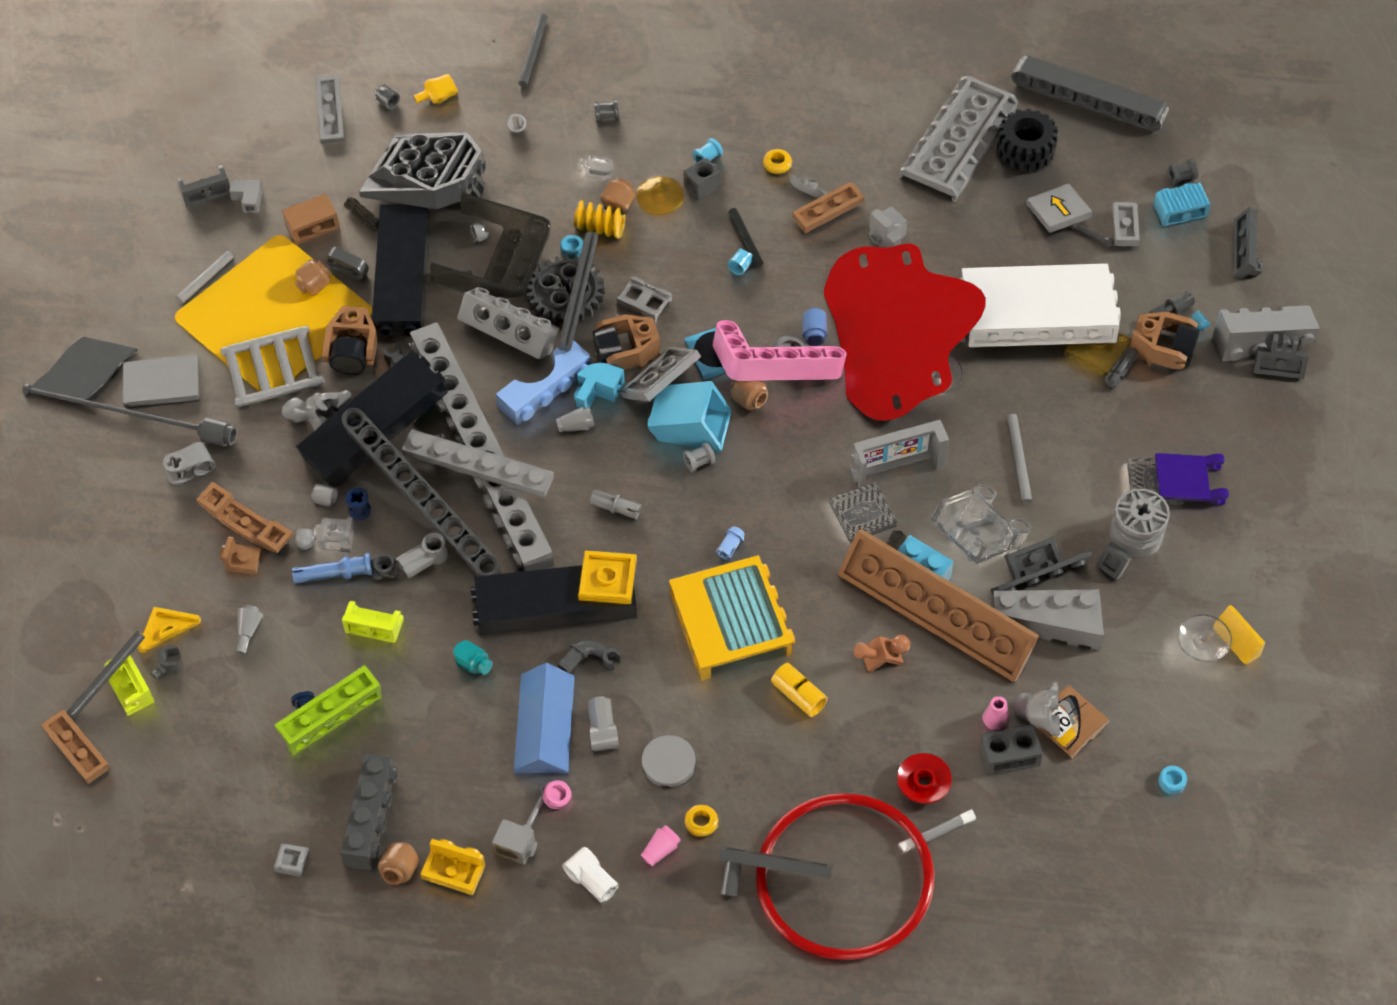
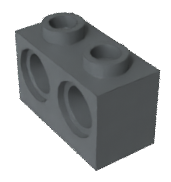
(1013, 755)

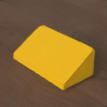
(1245, 640)

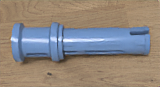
(346, 567)

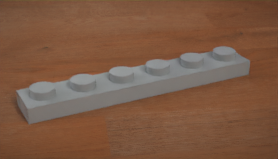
(478, 463)

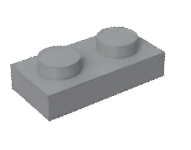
(1125, 224)

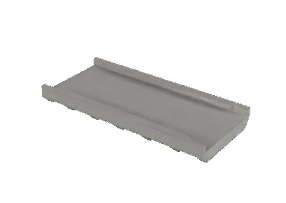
(959, 136)

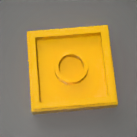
(607, 577)

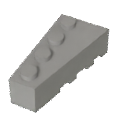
(1242, 332)
(1056, 614)

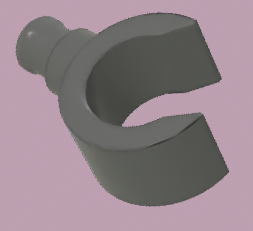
(163, 666)

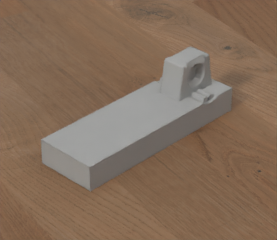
(329, 109)

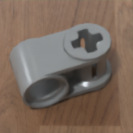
(190, 462)

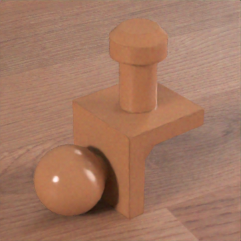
(882, 651)

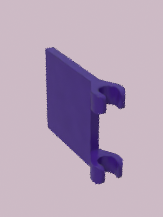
(1187, 477)

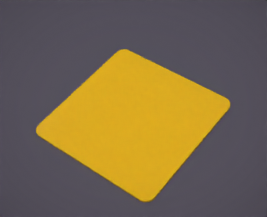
(263, 300)

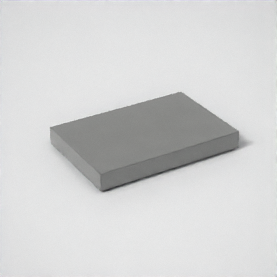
(659, 374)
(161, 381)

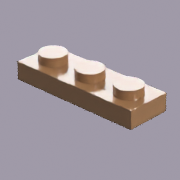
(828, 207)
(75, 746)

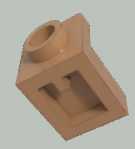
(240, 557)

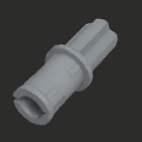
(615, 504)

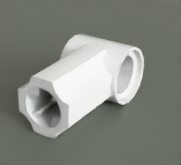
(585, 869)

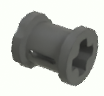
(606, 110)
(1175, 174)

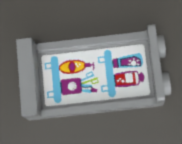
(899, 450)

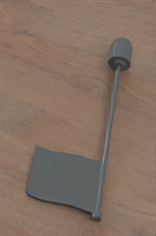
(90, 365)

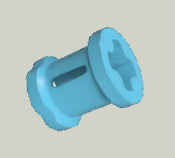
(710, 150)

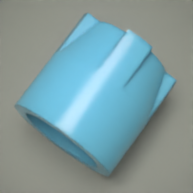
(740, 262)

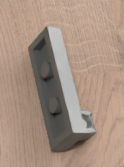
(1246, 245)

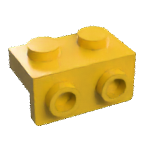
(453, 866)

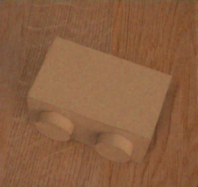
(311, 219)

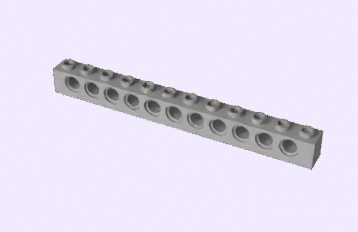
(531, 557)

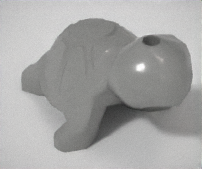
(316, 408)
(1038, 708)

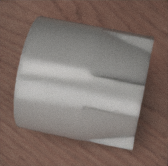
(325, 495)

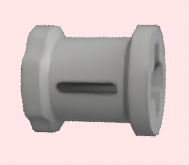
(699, 457)

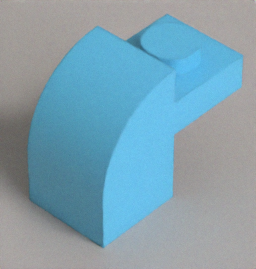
(600, 381)

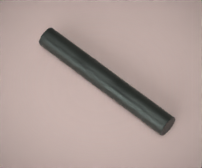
(745, 237)

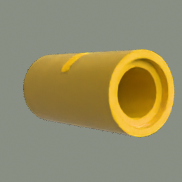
(799, 689)

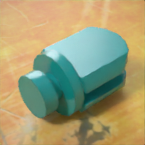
(472, 658)

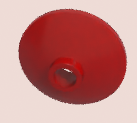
(924, 767)

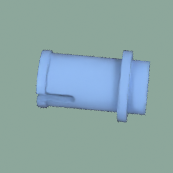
(733, 538)

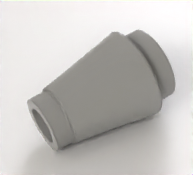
(576, 420)

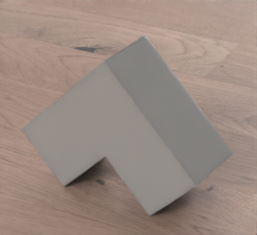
(248, 192)

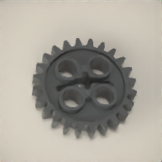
(546, 299)

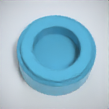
(571, 246)
(1172, 780)

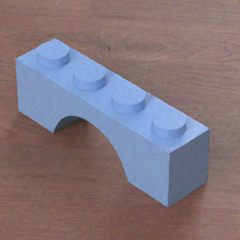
(522, 399)

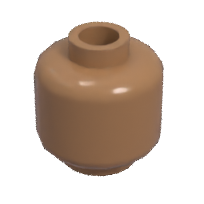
(618, 194)
(312, 277)
(749, 393)
(398, 863)

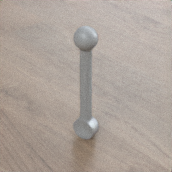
(535, 810)

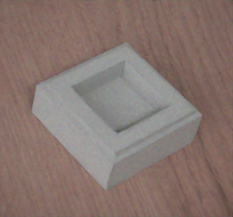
(291, 859)

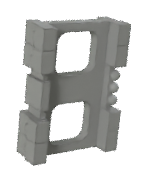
(639, 305)

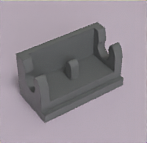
(205, 189)

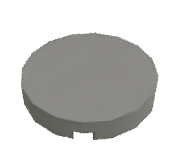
(668, 761)

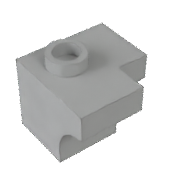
(887, 227)

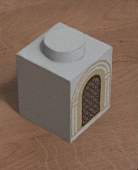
(514, 842)

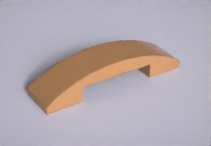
(242, 520)

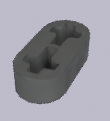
(346, 263)

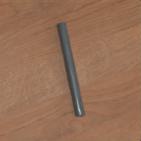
(532, 51)
(105, 674)

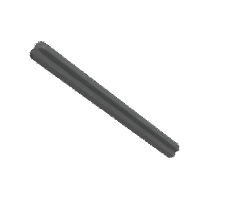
(578, 291)

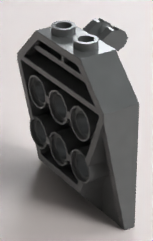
(427, 170)

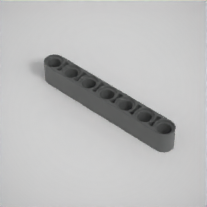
(1090, 93)

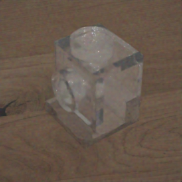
(335, 534)

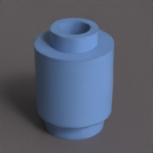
(814, 326)

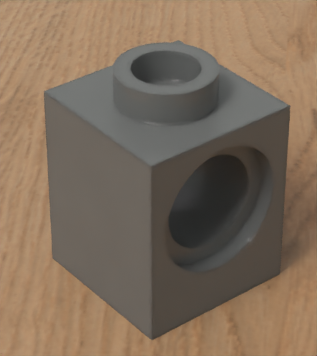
(702, 178)

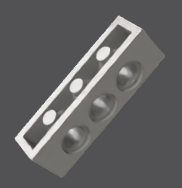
(474, 313)

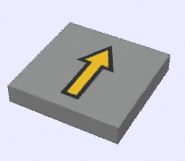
(1059, 208)

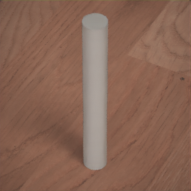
(205, 277)

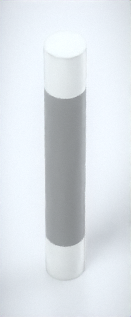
(939, 830)

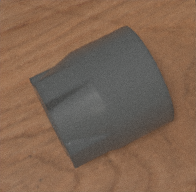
(387, 97)

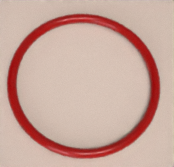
(852, 953)

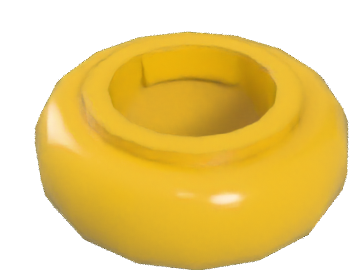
(777, 154)
(701, 831)

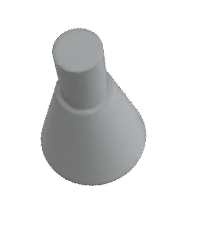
(248, 620)

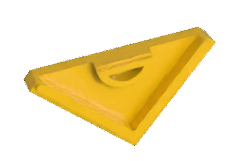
(164, 625)

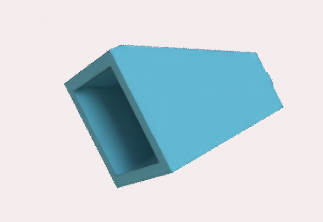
(690, 415)

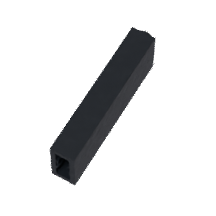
(400, 269)
(390, 404)
(539, 601)

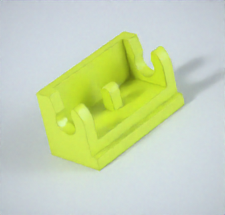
(372, 623)
(130, 687)

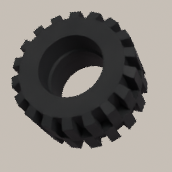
(1027, 154)

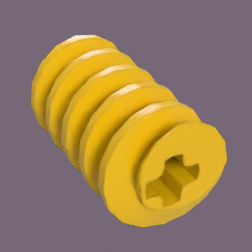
(599, 220)

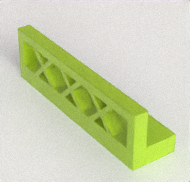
(329, 710)

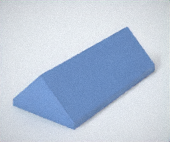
(544, 721)

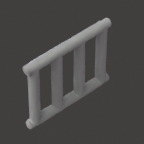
(266, 391)

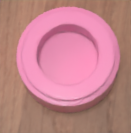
(556, 794)

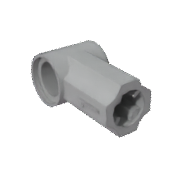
(422, 555)
(602, 730)

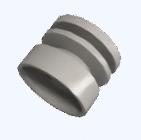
(1139, 522)

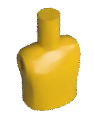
(437, 90)

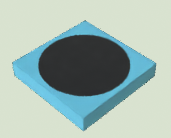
(709, 363)

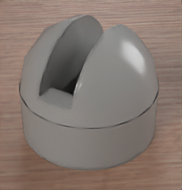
(520, 120)
(478, 232)
(304, 538)

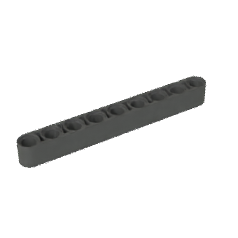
(415, 484)

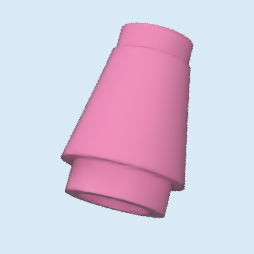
(996, 714)
(660, 845)

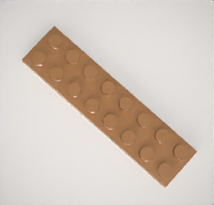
(938, 605)

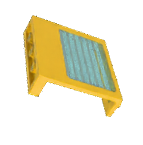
(730, 614)

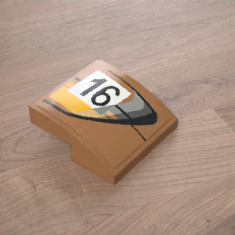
(1078, 722)

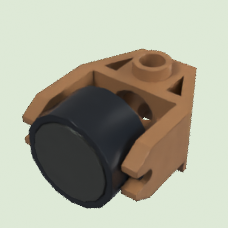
(1148, 333)
(642, 336)
(346, 349)

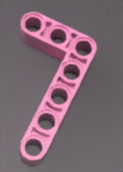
(774, 363)

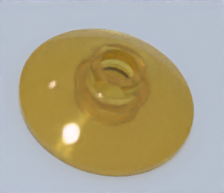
(660, 195)

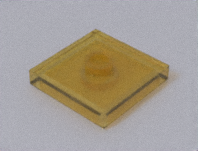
(1098, 356)

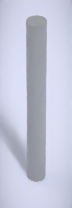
(1019, 459)

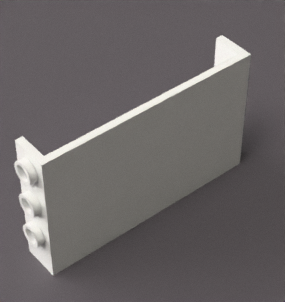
(1045, 305)

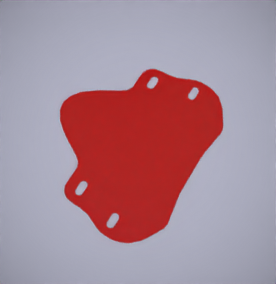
(897, 326)

